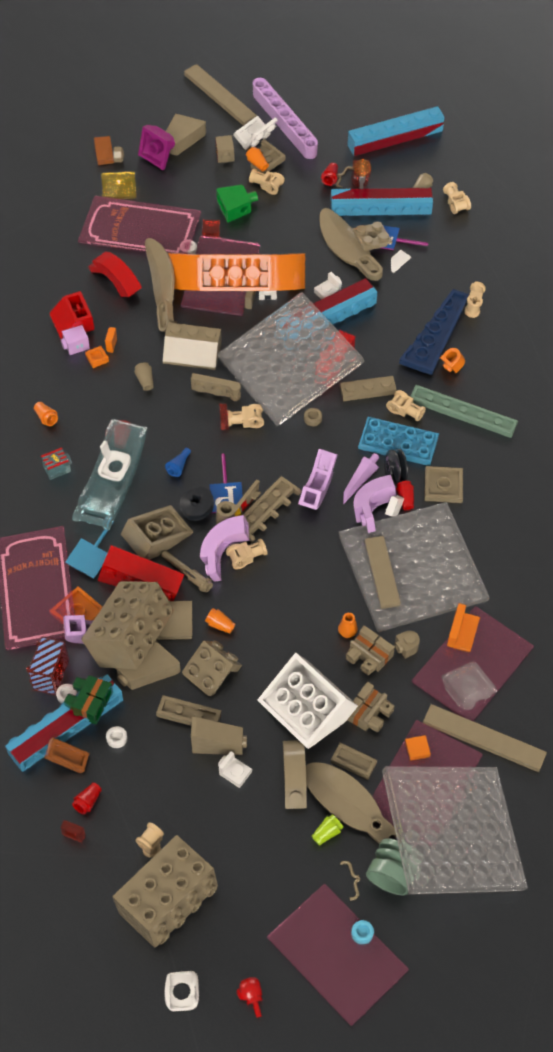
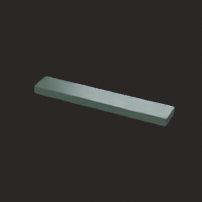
(464, 411)

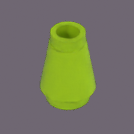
(328, 829)

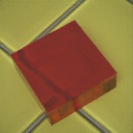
(211, 228)
(223, 416)
(73, 831)

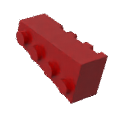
(128, 567)

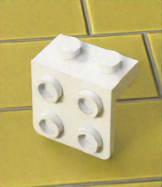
(253, 131)

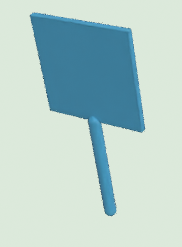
(88, 557)

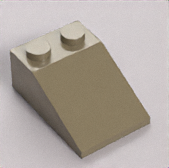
(155, 532)

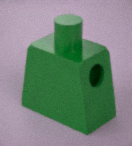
(235, 201)

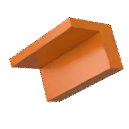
(463, 630)

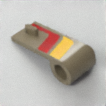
(228, 509)

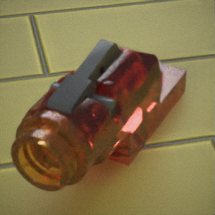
(361, 172)

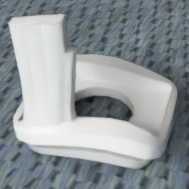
(110, 456)
(189, 978)

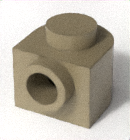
(407, 643)

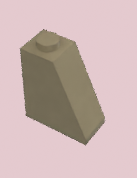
(185, 132)
(155, 667)
(216, 737)

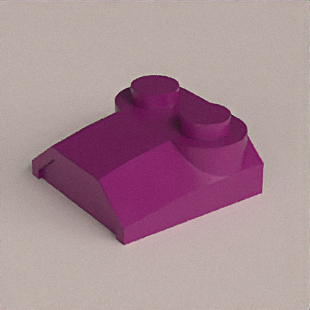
(155, 145)

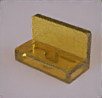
(119, 185)

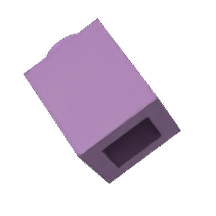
(75, 340)

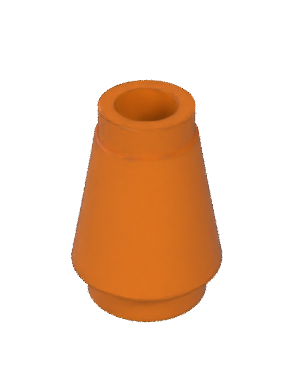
(256, 157)
(46, 414)
(220, 621)
(348, 626)

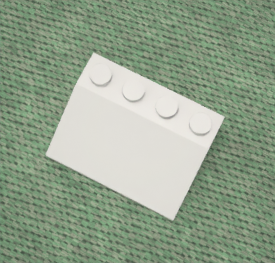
(306, 701)

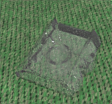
(468, 685)

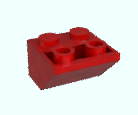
(70, 313)

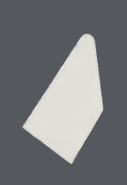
(398, 260)

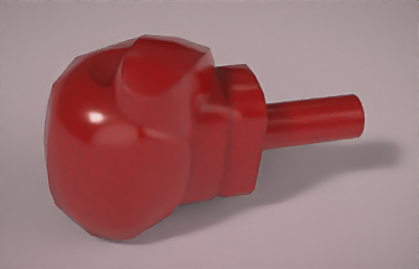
(251, 992)

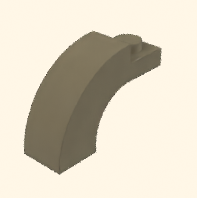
(294, 774)

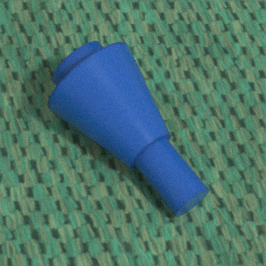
(176, 465)

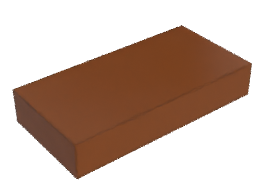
(103, 150)
(66, 755)

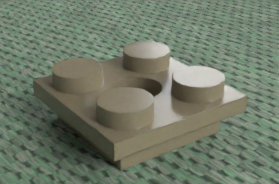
(372, 236)

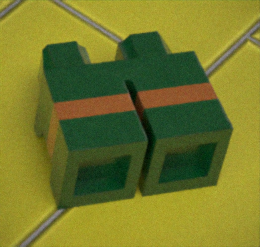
(92, 698)

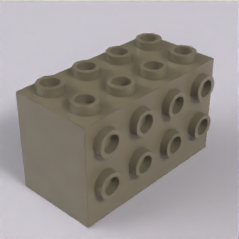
(128, 625)
(166, 891)

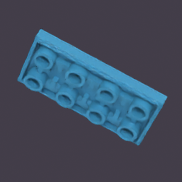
(384, 435)

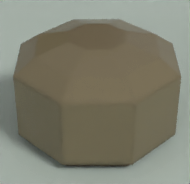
(118, 154)

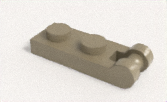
(216, 386)

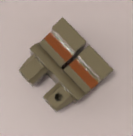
(371, 650)
(370, 704)

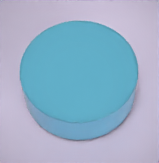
(362, 932)

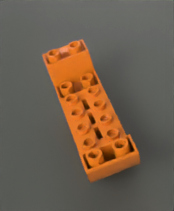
(238, 272)

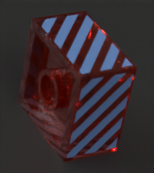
(48, 665)

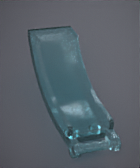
(106, 496)

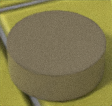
(313, 417)

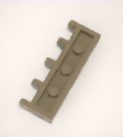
(268, 504)

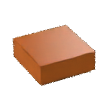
(111, 339)
(97, 356)
(417, 747)

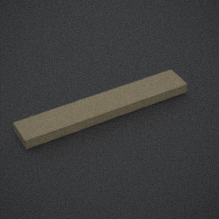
(219, 94)
(485, 738)

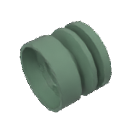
(387, 868)

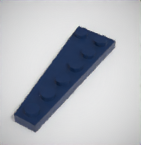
(431, 342)

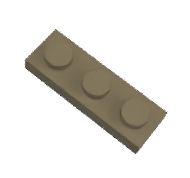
(368, 388)
(183, 711)

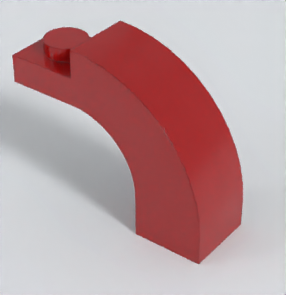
(117, 272)

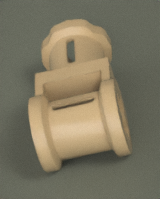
(267, 180)
(457, 199)
(475, 299)
(405, 405)
(247, 416)
(245, 553)
(150, 840)

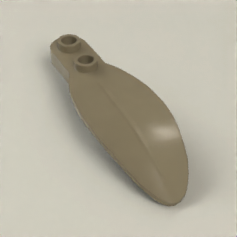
(345, 245)
(163, 281)
(347, 800)

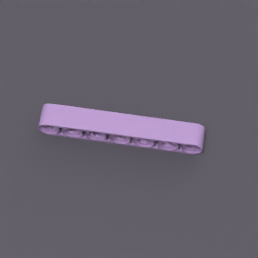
(287, 119)

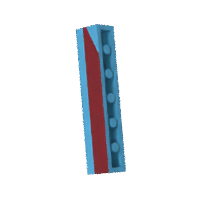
(395, 131)
(382, 201)
(347, 301)
(60, 724)

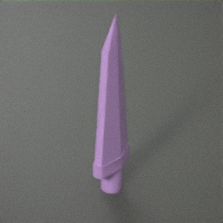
(362, 474)

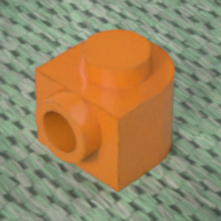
(453, 360)

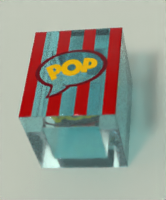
(56, 463)

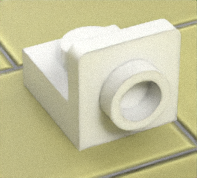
(328, 287)
(233, 769)

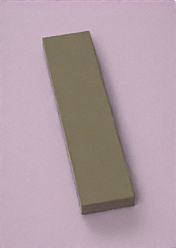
(382, 572)

